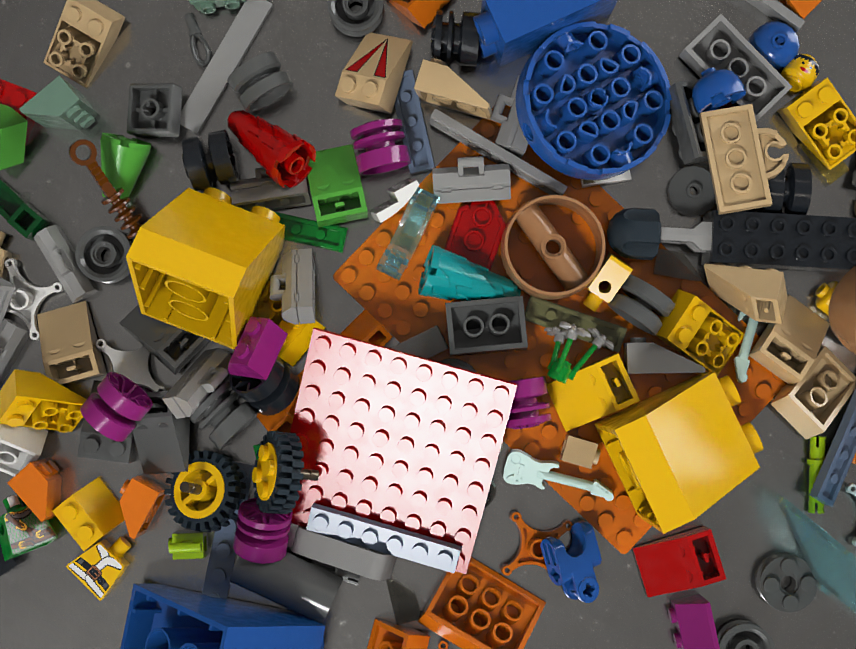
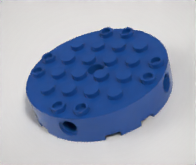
(572, 130)

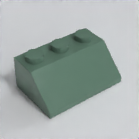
(60, 107)

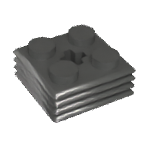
(150, 96)

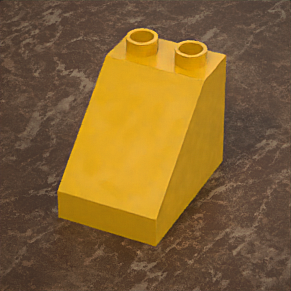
(205, 263)
(681, 449)

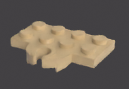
(740, 158)

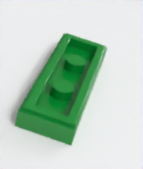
(307, 232)

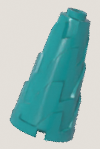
(454, 277)

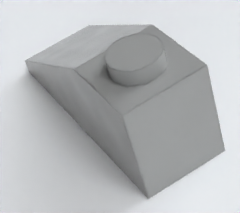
(652, 358)

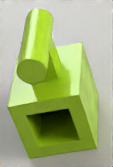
(188, 544)

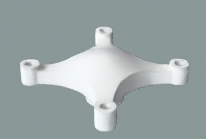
(27, 298)
(131, 364)

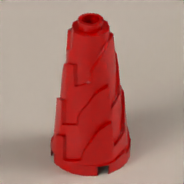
(275, 149)

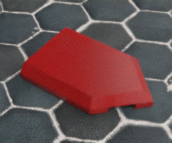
(477, 232)

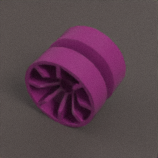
(116, 406)

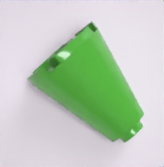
(123, 160)

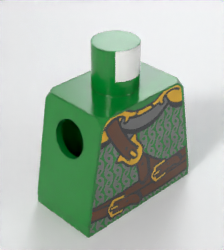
(22, 530)

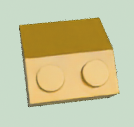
(90, 513)

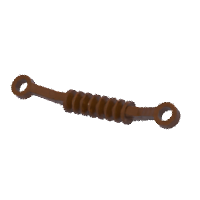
(111, 195)

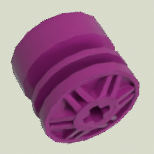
(379, 141)
(525, 407)
(261, 535)

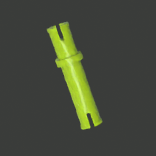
(815, 462)

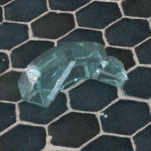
(409, 233)

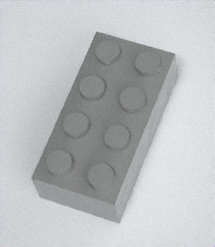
(725, 48)

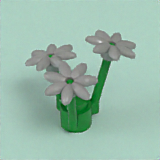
(560, 368)

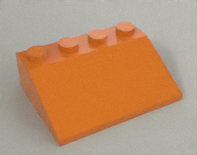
(481, 610)

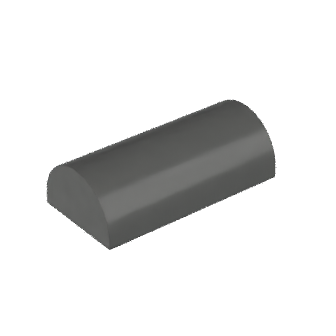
(290, 583)

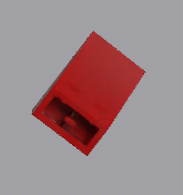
(679, 562)

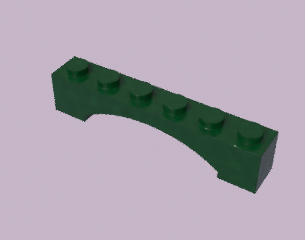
(20, 213)

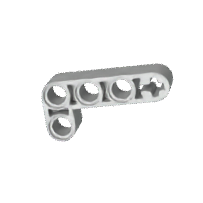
(343, 555)

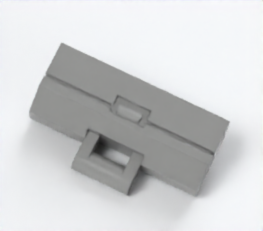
(510, 134)
(472, 184)
(268, 194)
(63, 262)
(299, 278)
(12, 340)
(197, 382)

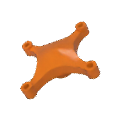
(530, 540)

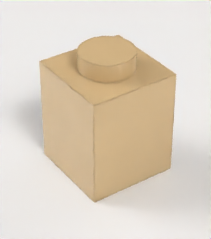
(579, 452)

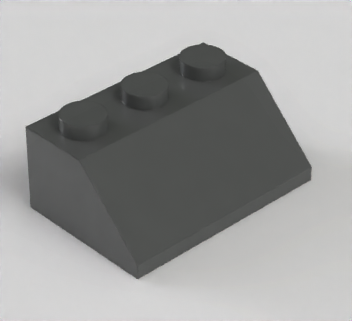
(687, 123)
(486, 326)

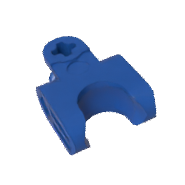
(574, 567)

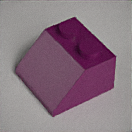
(257, 349)
(693, 623)

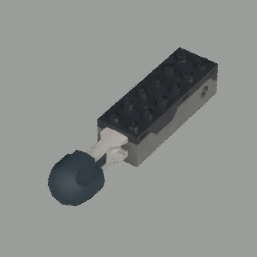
(743, 239)

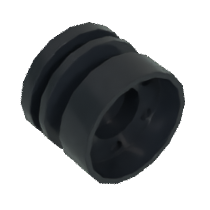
(455, 38)

